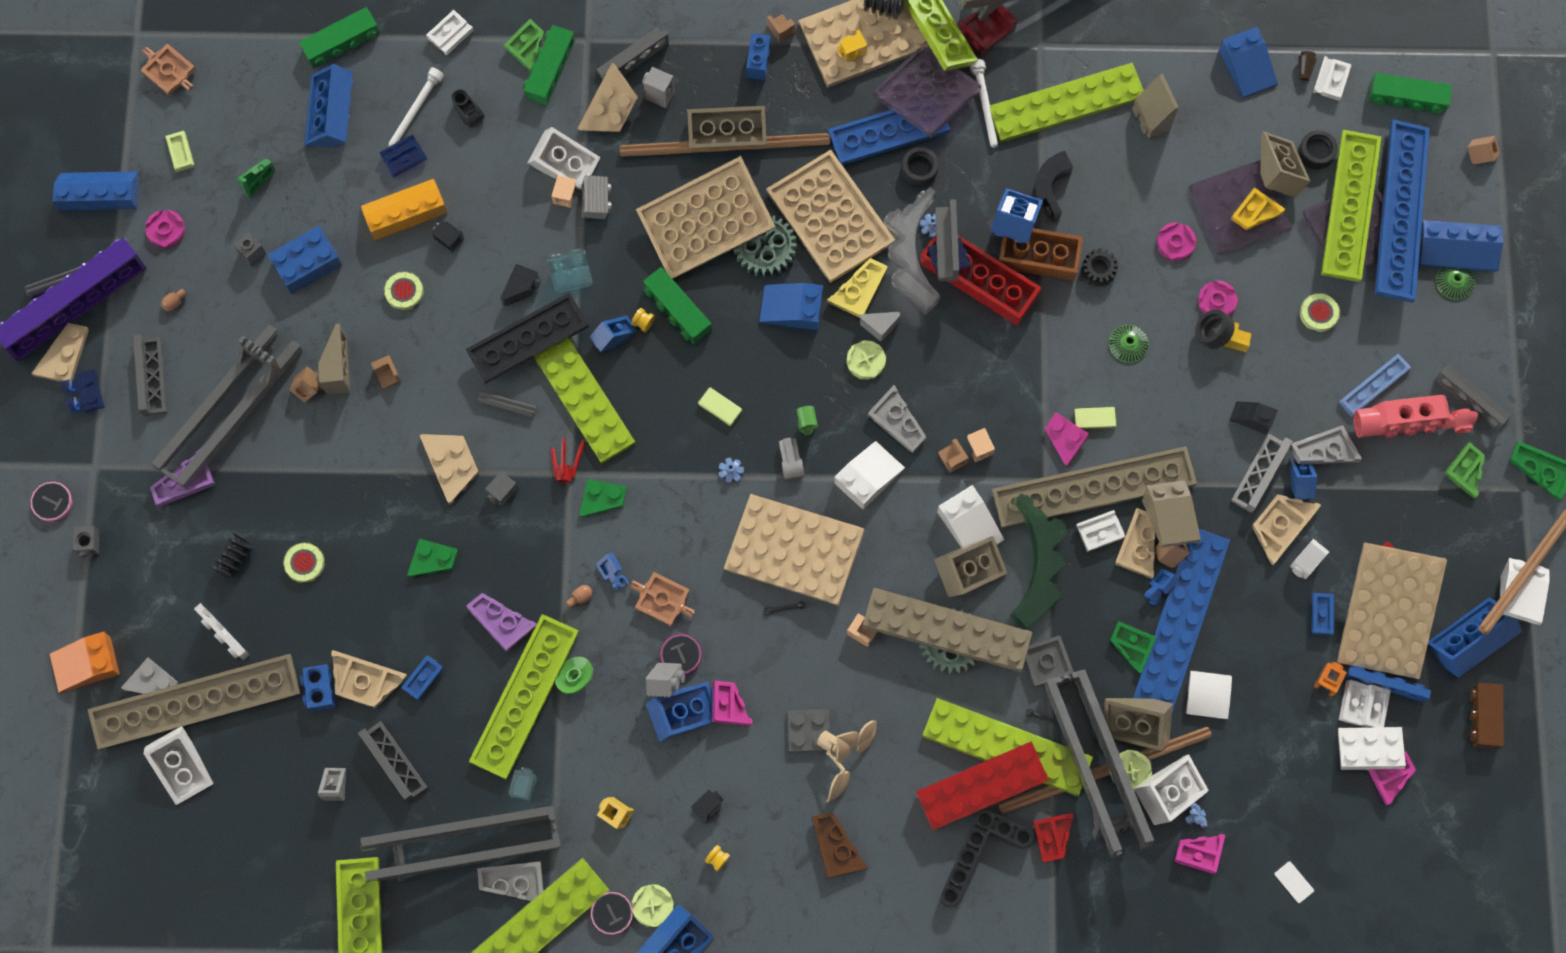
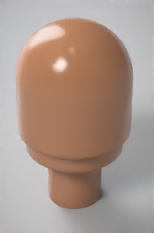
(172, 300)
(580, 596)

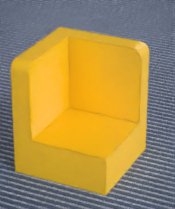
(1239, 340)

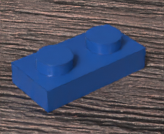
(1322, 614)
(422, 678)

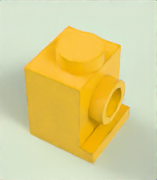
(852, 47)
(607, 813)

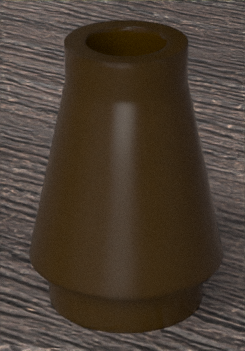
(1306, 65)

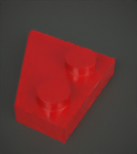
(1053, 836)

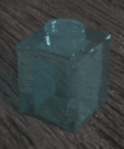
(522, 784)

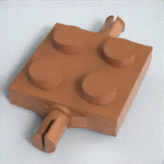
(168, 69)
(662, 599)

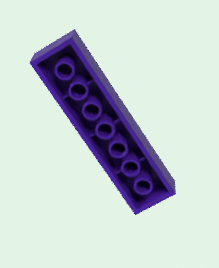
(70, 298)

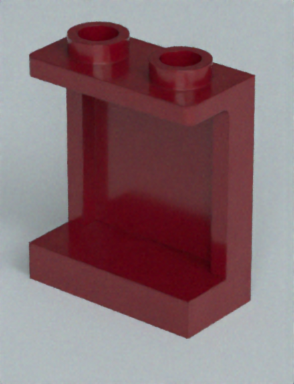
(987, 33)

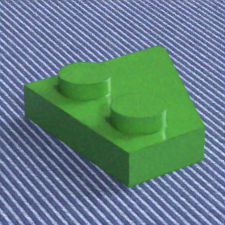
(525, 43)
(1466, 469)

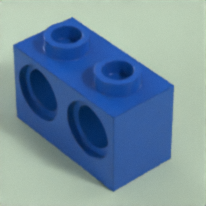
(758, 56)
(323, 686)

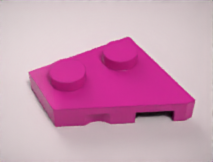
(1065, 437)
(727, 705)
(1391, 781)
(1200, 853)

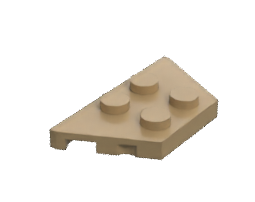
(610, 104)
(451, 462)
(1281, 524)
(363, 680)

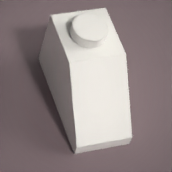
(1309, 559)

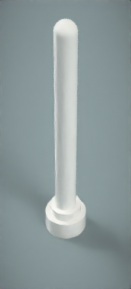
(978, 70)
(434, 77)

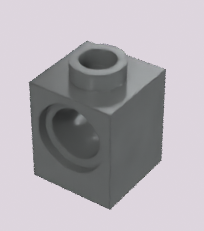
(250, 249)
(501, 489)
(80, 535)

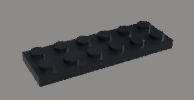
(527, 338)

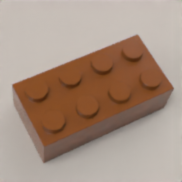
(1044, 255)

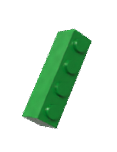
(339, 37)
(548, 65)
(1410, 93)
(677, 305)

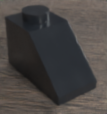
(520, 285)
(1254, 416)

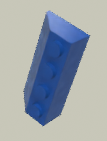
(329, 107)
(96, 190)
(1460, 245)
(1464, 646)
(678, 934)

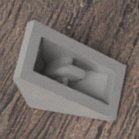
(879, 323)
(333, 784)

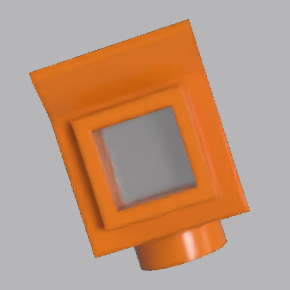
(1331, 677)

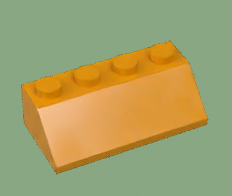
(404, 209)

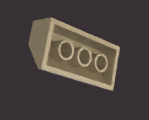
(727, 127)

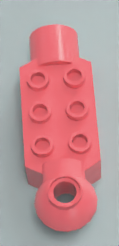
(1411, 417)

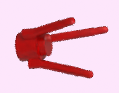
(562, 471)

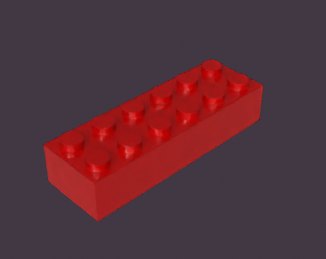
(992, 283)
(982, 785)

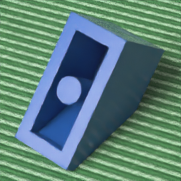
(612, 333)
(1302, 479)

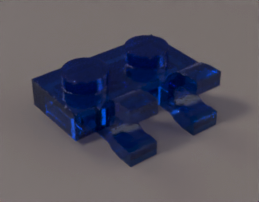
(89, 391)

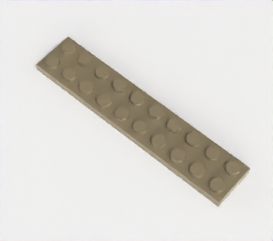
(1094, 485)
(194, 701)

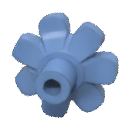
(929, 225)
(731, 470)
(1197, 815)

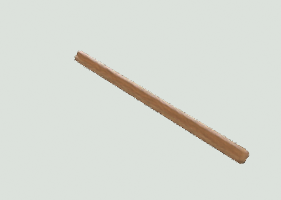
(683, 147)
(1523, 575)
(1103, 770)

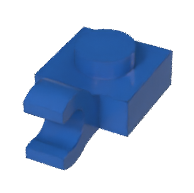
(610, 569)
(1160, 584)

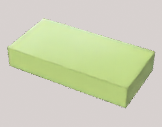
(180, 151)
(720, 406)
(1095, 418)

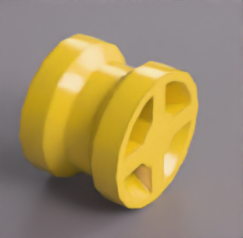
(643, 320)
(717, 858)

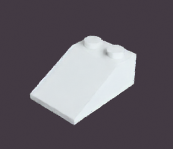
(562, 157)
(868, 475)
(969, 518)
(1531, 599)
(178, 765)
(1171, 790)

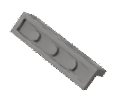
(1269, 472)

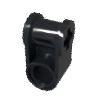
(468, 110)

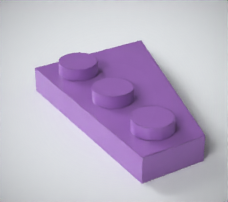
(167, 490)
(500, 622)

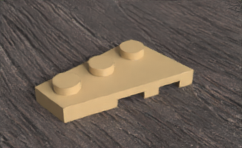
(63, 355)
(1138, 546)

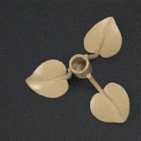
(843, 746)

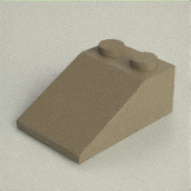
(1156, 108)
(1282, 165)
(334, 364)
(1171, 513)
(970, 567)
(1139, 721)

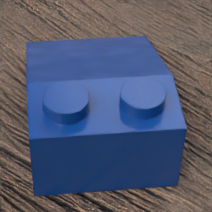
(1248, 62)
(1016, 216)
(792, 305)
(682, 711)

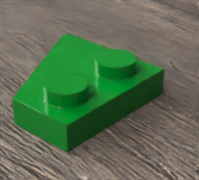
(255, 177)
(601, 497)
(431, 558)
(1133, 644)

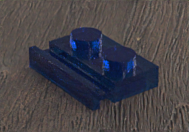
(403, 155)

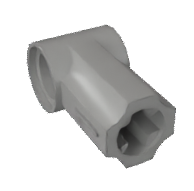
(792, 463)

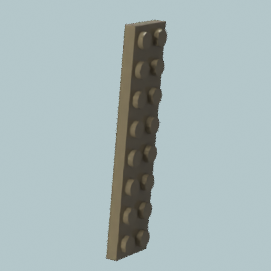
(947, 629)

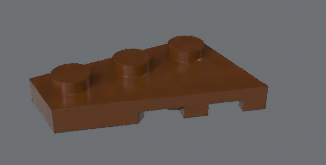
(835, 848)

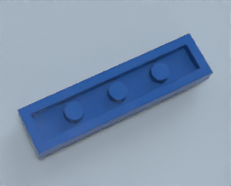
(1396, 685)

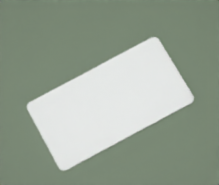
(1294, 882)

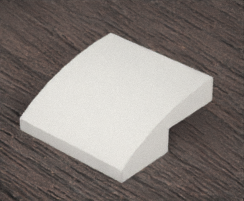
(1209, 694)
(1364, 704)

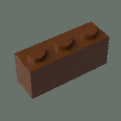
(1487, 716)

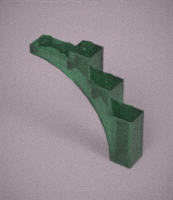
(1047, 562)

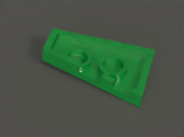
(1541, 467)

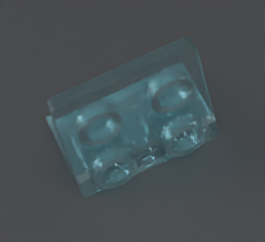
(569, 271)

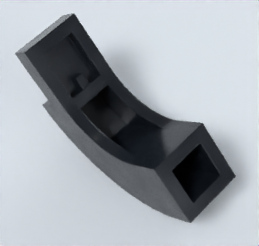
(1052, 170)

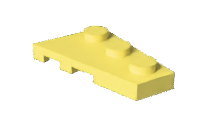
(859, 291)

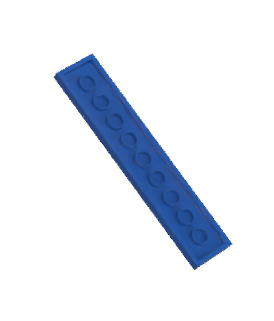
(1402, 211)
(1182, 619)

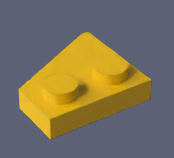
(1256, 210)

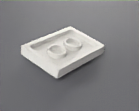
(1371, 748)

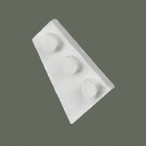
(221, 633)

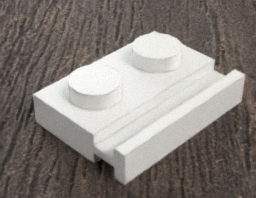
(450, 32)
(1332, 78)
(1100, 531)

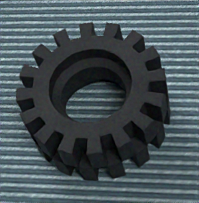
(1094, 277)

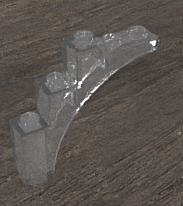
(910, 279)

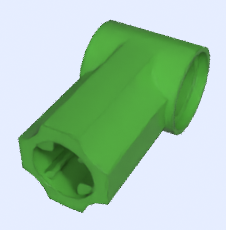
(806, 420)

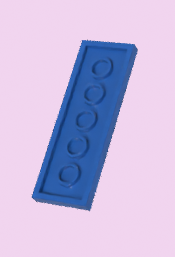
(875, 136)

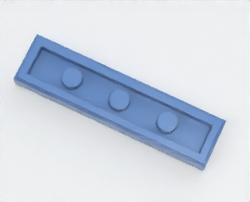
(1375, 385)

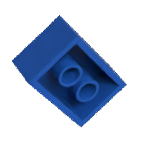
(305, 259)

